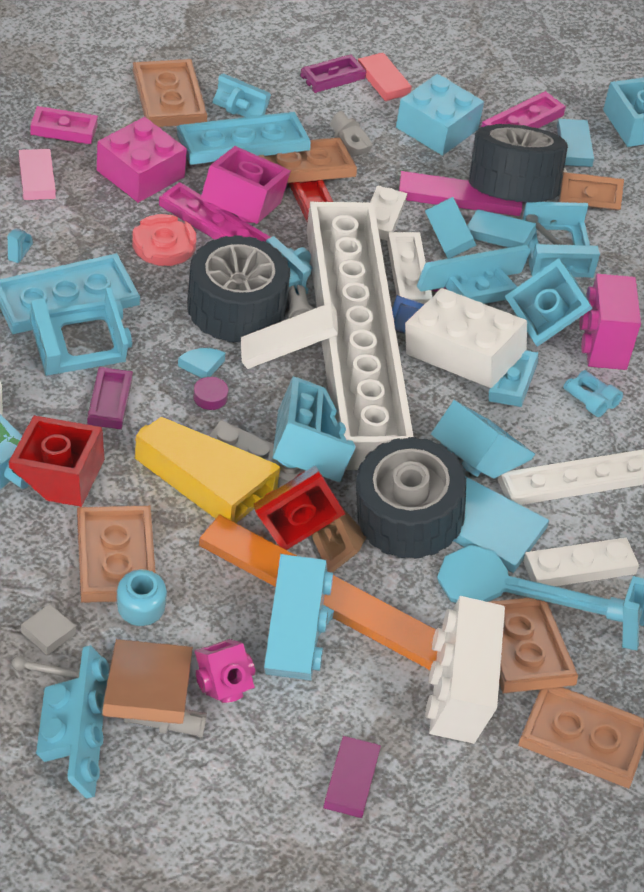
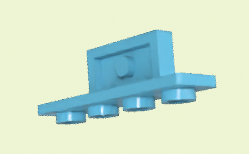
(476, 275)
(74, 722)

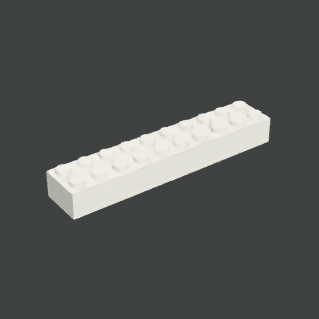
(364, 356)

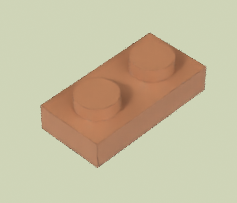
(591, 189)

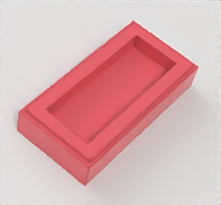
(385, 77)

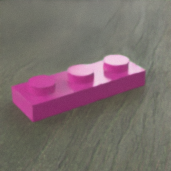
(531, 113)

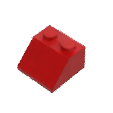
(59, 458)
(298, 508)

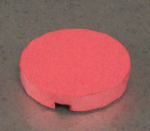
(164, 240)

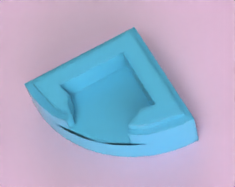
(18, 244)
(201, 361)

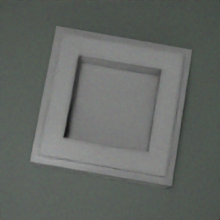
(48, 629)

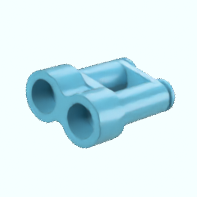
(600, 399)

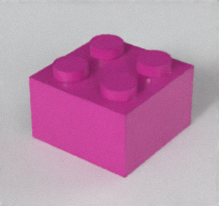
(141, 159)
(245, 185)
(612, 323)

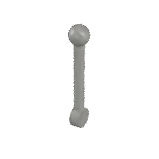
(20, 663)

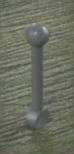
(534, 219)

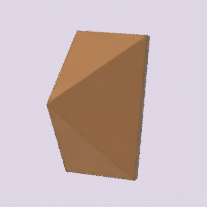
(339, 541)

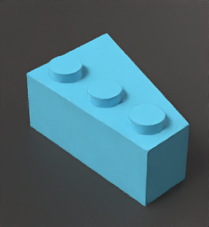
(310, 433)
(298, 617)

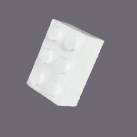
(466, 337)
(466, 670)

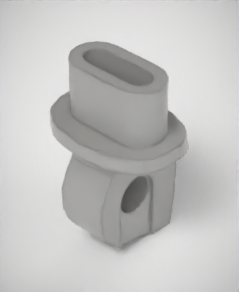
(350, 131)

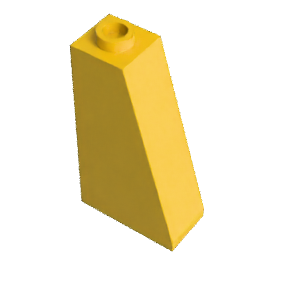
(206, 469)

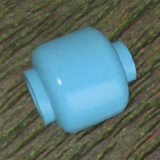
(141, 597)

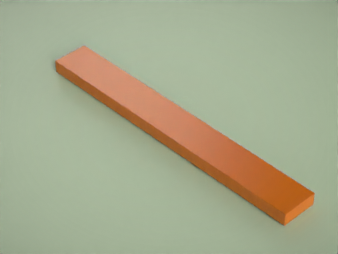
(350, 604)

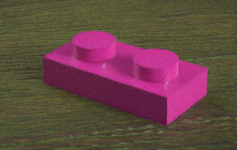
(64, 125)

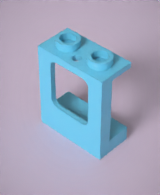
(579, 258)
(51, 343)

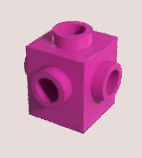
(224, 670)

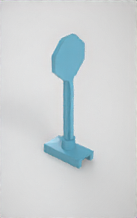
(483, 576)

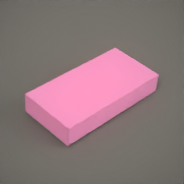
(36, 174)

